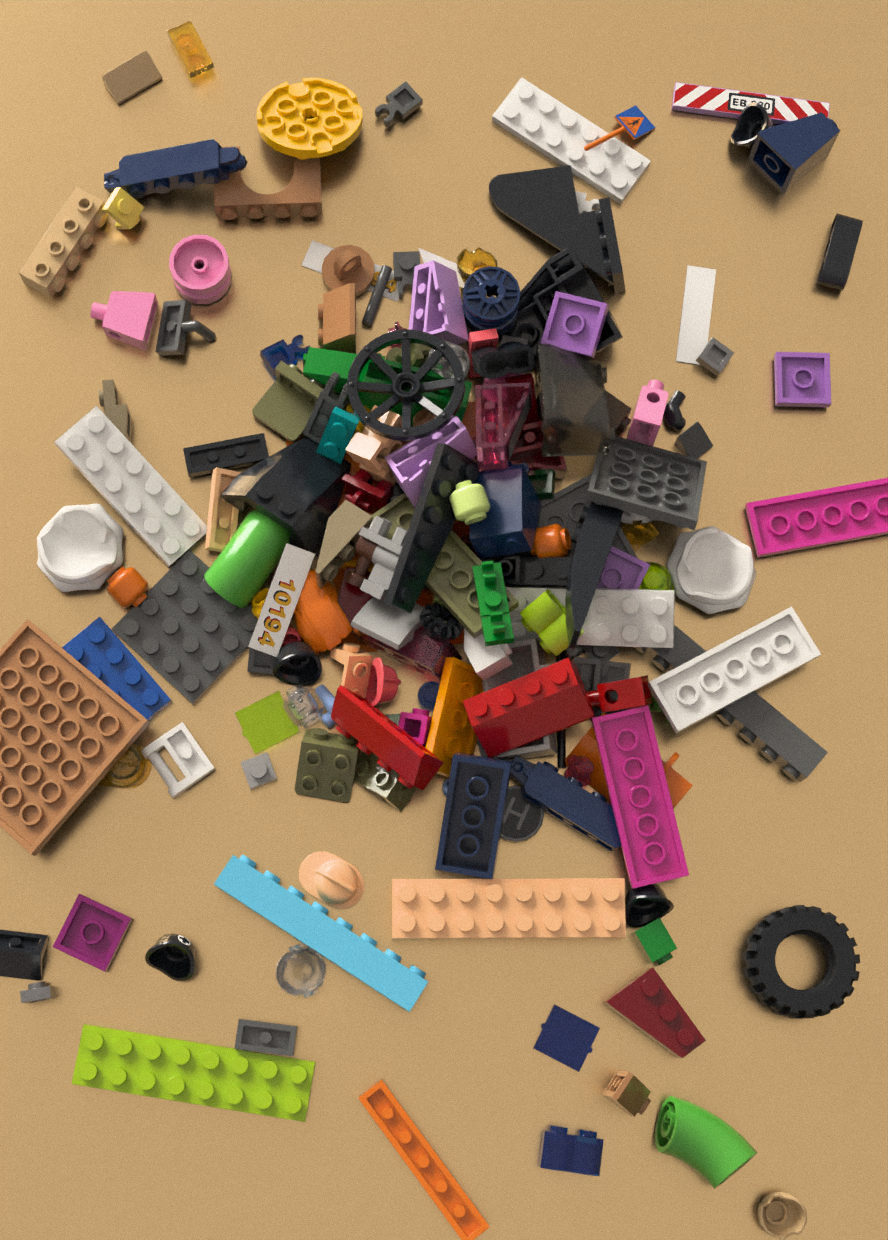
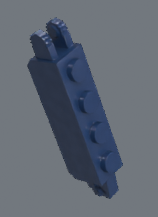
(174, 168)
(567, 801)

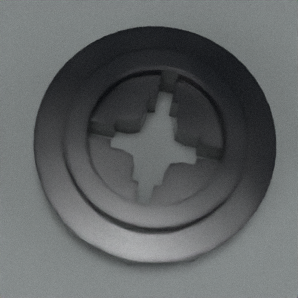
(438, 626)

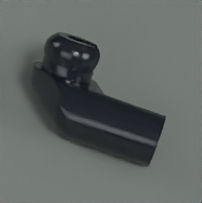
(672, 412)

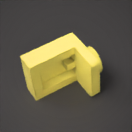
(123, 209)

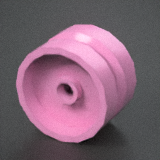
(200, 269)

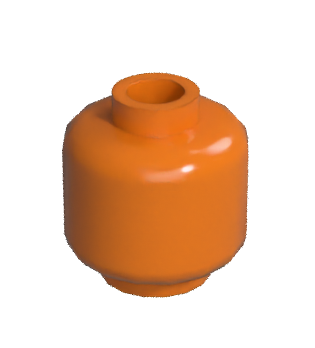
(551, 541)
(127, 587)

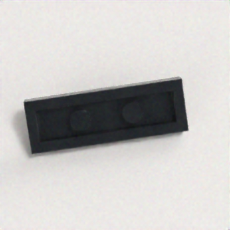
(225, 454)

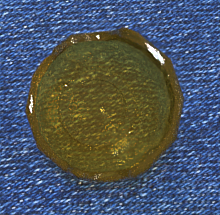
(471, 261)

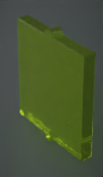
(266, 722)

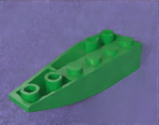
(323, 362)

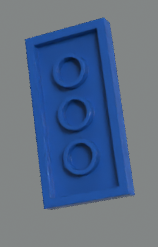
(116, 667)

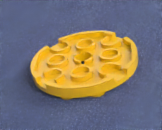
(286, 107)

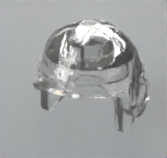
(300, 971)

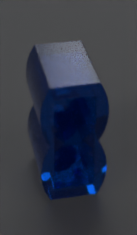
(571, 1152)

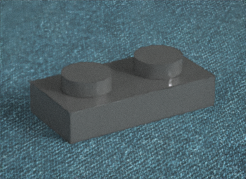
(266, 1037)

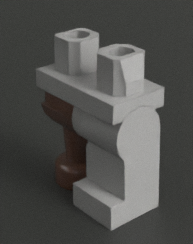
(380, 550)

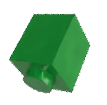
(655, 942)

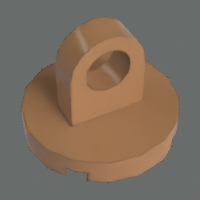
(348, 265)

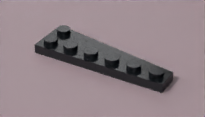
(429, 526)

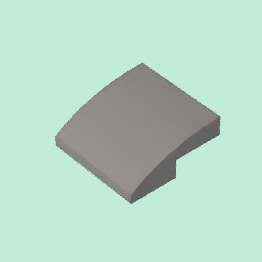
(387, 623)

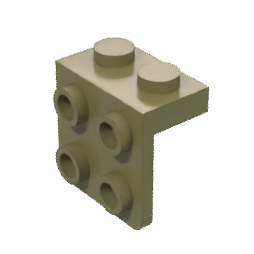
(288, 402)
(326, 765)
(380, 781)

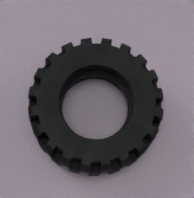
(838, 954)

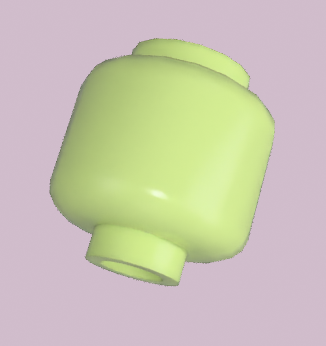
(469, 502)

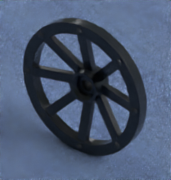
(403, 381)

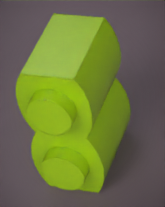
(548, 620)

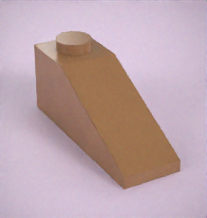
(628, 1093)

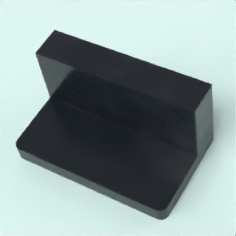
(22, 954)

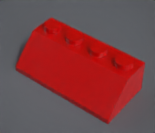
(529, 708)
(384, 738)

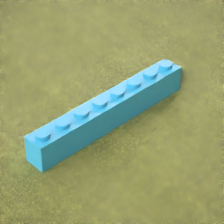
(321, 933)

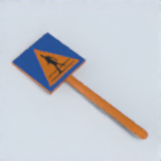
(632, 122)

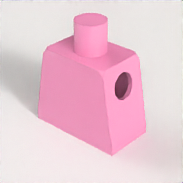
(128, 317)
(648, 413)

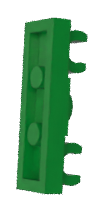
(493, 603)

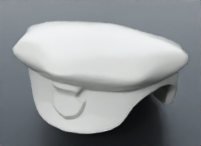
(80, 547)
(711, 570)

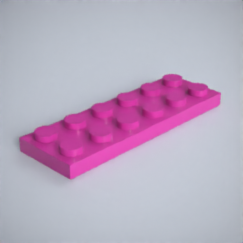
(819, 517)
(640, 797)

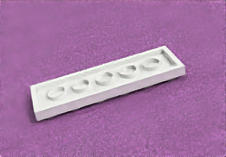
(562, 138)
(132, 486)
(613, 618)
(733, 669)

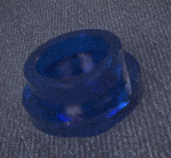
(428, 694)

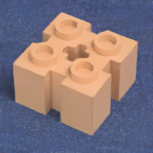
(371, 448)

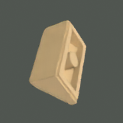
(131, 77)

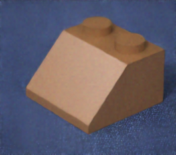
(338, 319)

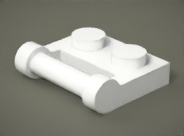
(186, 755)

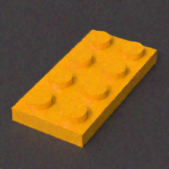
(450, 724)

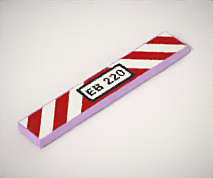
(732, 102)

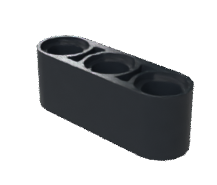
(839, 251)

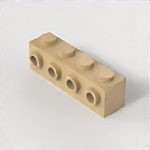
(64, 243)

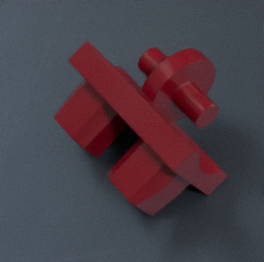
(363, 494)

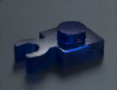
(282, 352)

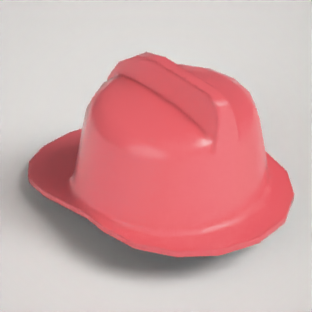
(382, 683)

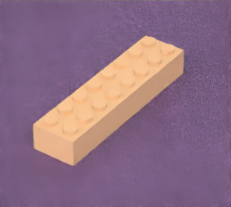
(508, 909)

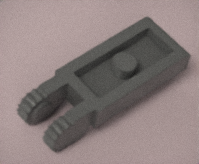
(323, 408)

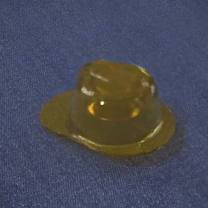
(129, 770)

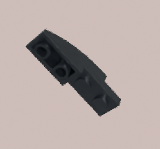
(533, 570)

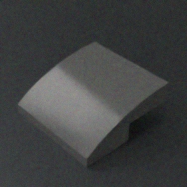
(601, 671)

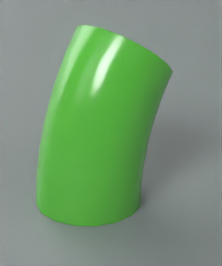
(248, 559)
(701, 1140)

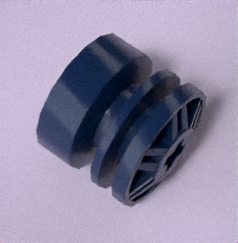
(492, 312)

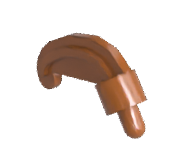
(358, 635)

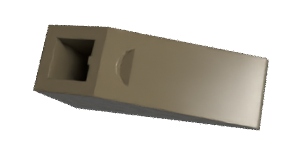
(340, 540)

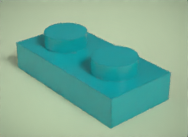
(337, 434)

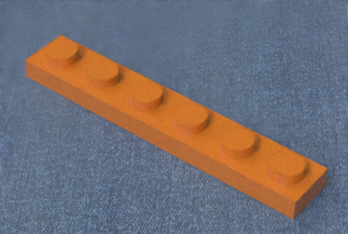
(423, 1162)

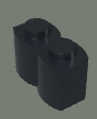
(508, 357)

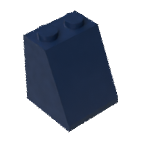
(793, 149)
(511, 516)

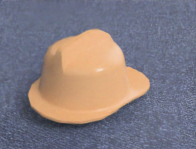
(331, 880)

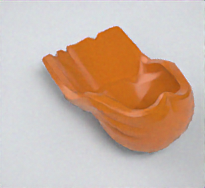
(319, 615)

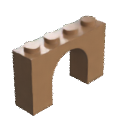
(299, 197)

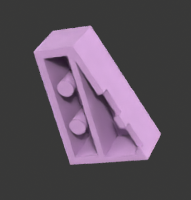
(437, 303)
(413, 460)

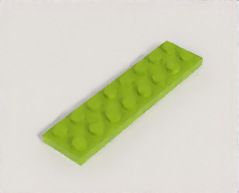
(194, 1073)

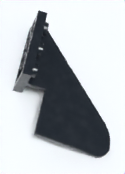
(548, 207)

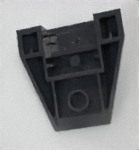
(561, 274)
(294, 490)

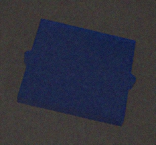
(566, 1038)

